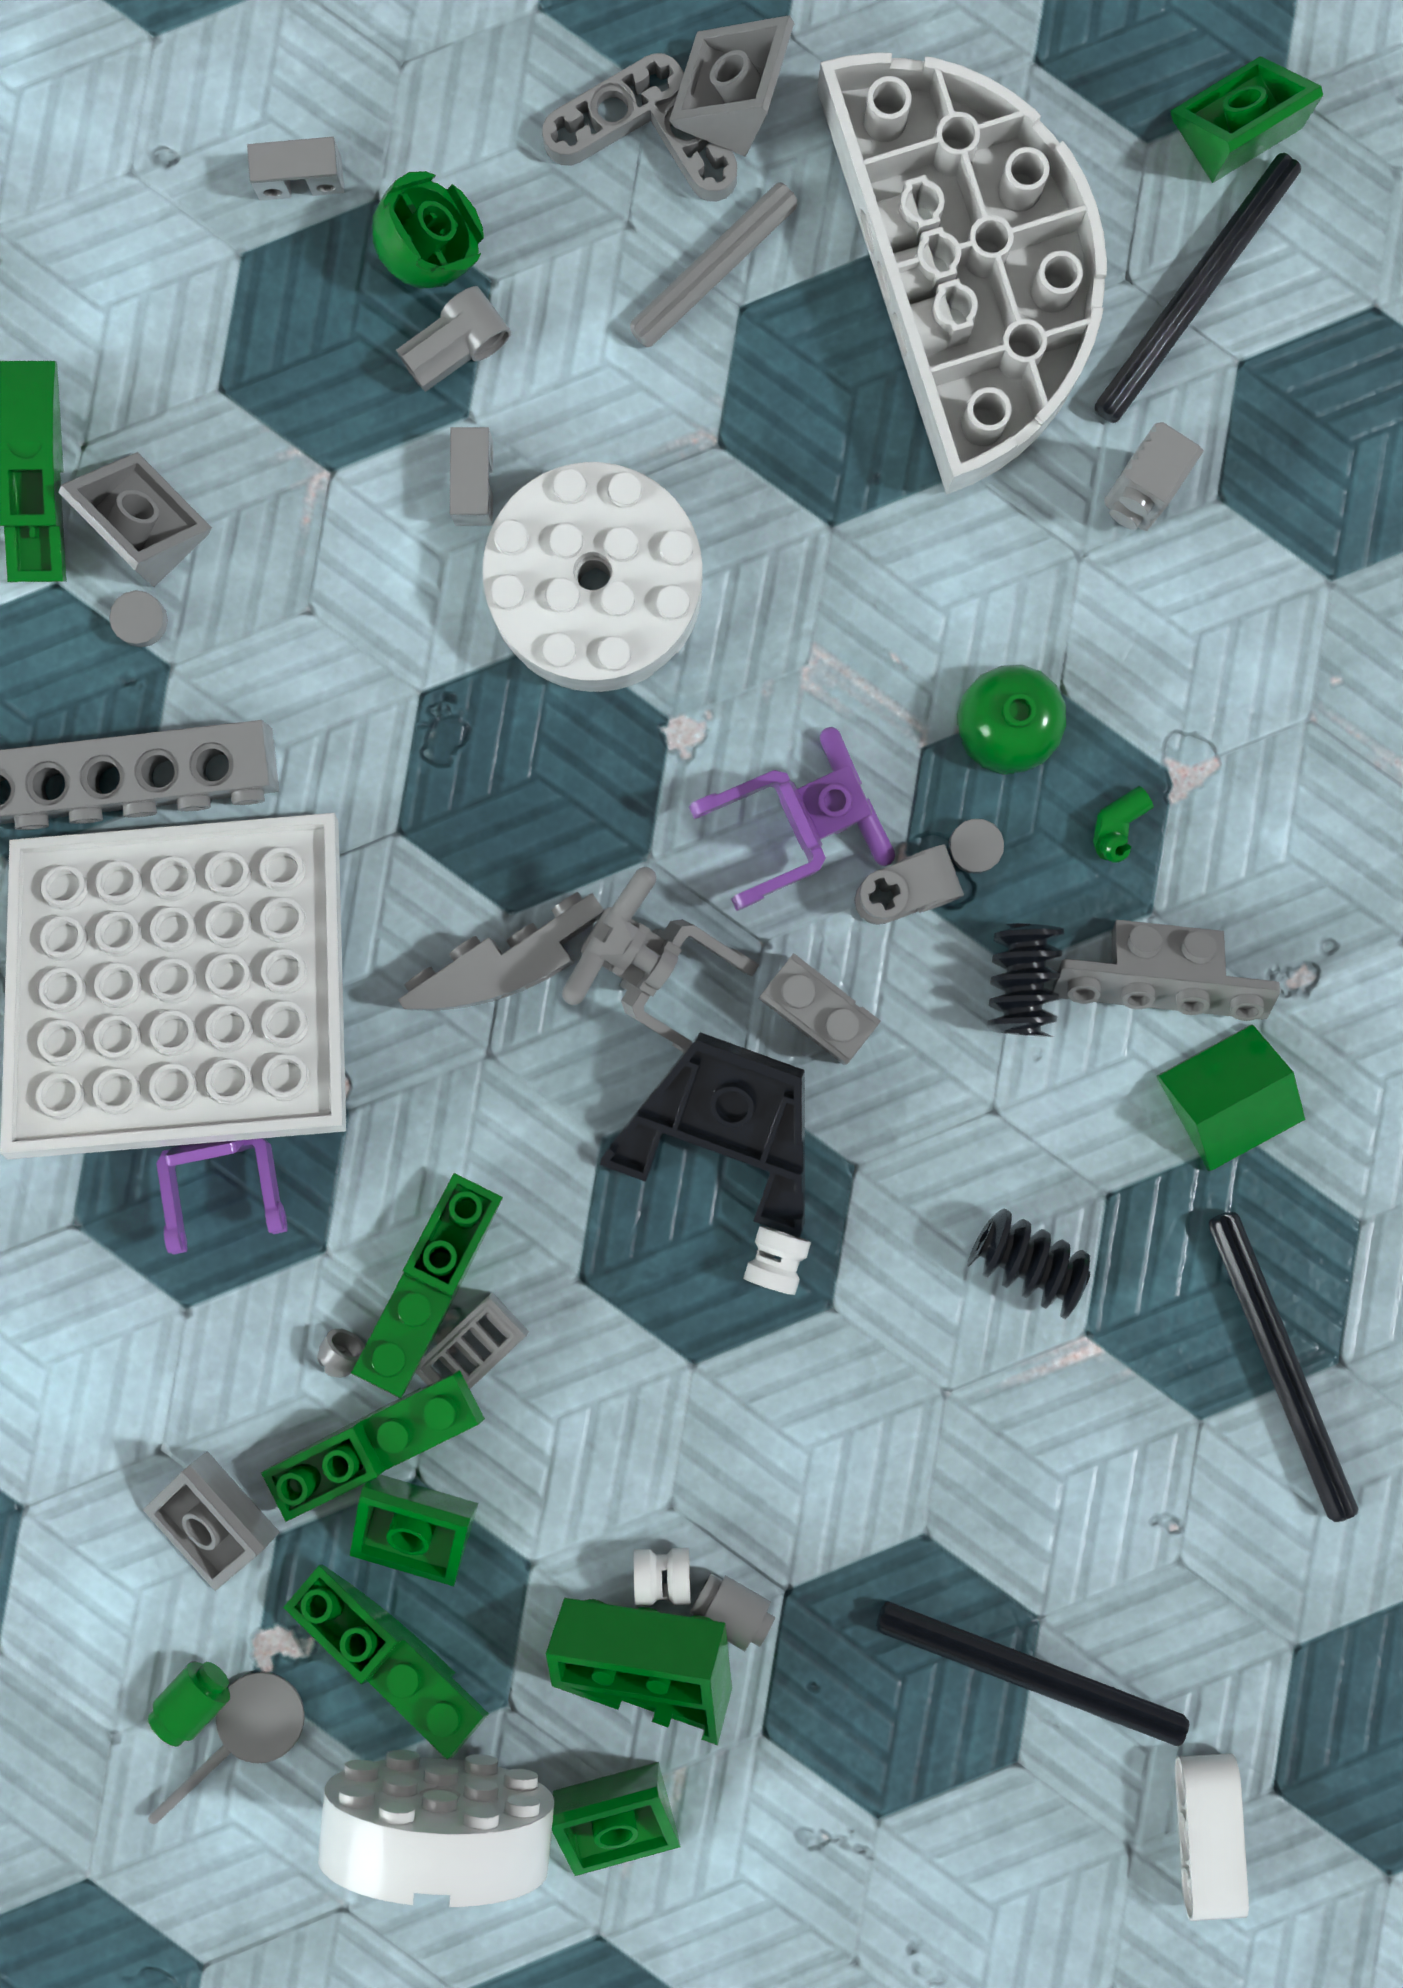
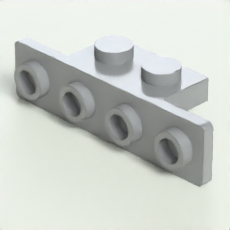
(1168, 971)

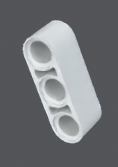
(1211, 1837)

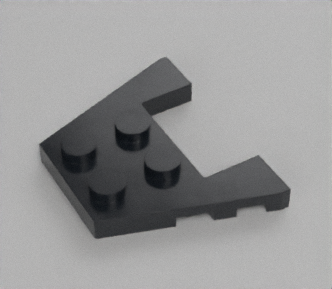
(732, 1106)

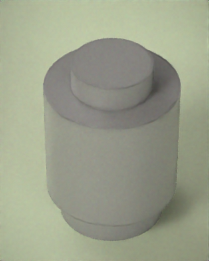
(736, 1606)

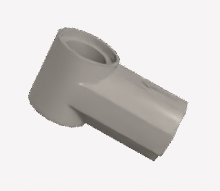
(464, 332)

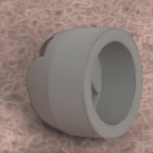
(340, 1352)

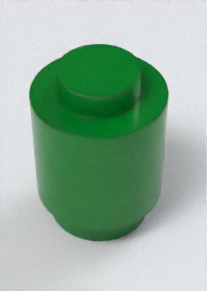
(189, 1703)

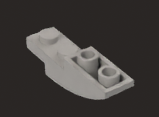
(485, 974)

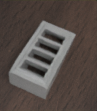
(500, 1318)

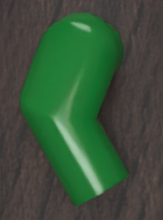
(1114, 822)

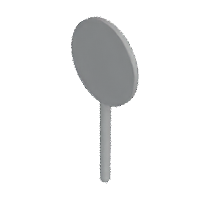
(255, 1726)

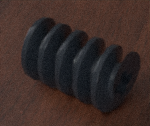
(1024, 979)
(1033, 1261)

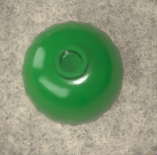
(426, 231)
(1011, 719)

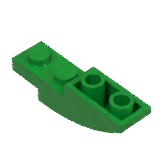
(31, 471)
(427, 1285)
(372, 1445)
(387, 1656)

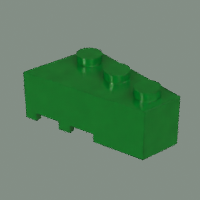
(645, 1659)

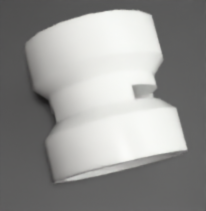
(773, 1272)
(649, 1577)

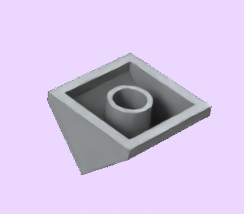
(731, 82)
(137, 515)
(211, 1521)

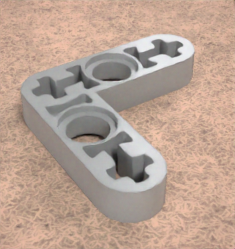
(656, 108)

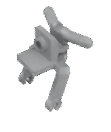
(640, 955)

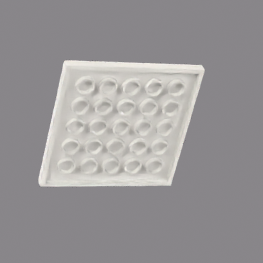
(173, 987)

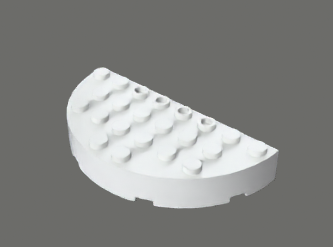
(976, 247)

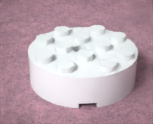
(580, 522)
(436, 1829)

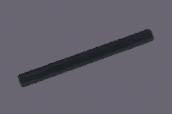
(1197, 287)
(1283, 1367)
(1033, 1674)

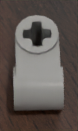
(916, 883)

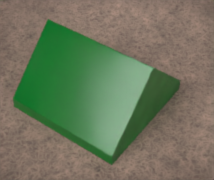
(1245, 115)
(1233, 1096)
(412, 1528)
(614, 1819)

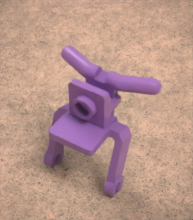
(813, 812)
(174, 1229)

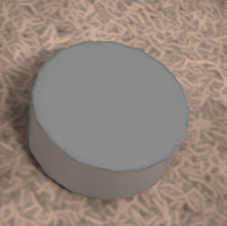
(138, 618)
(976, 846)

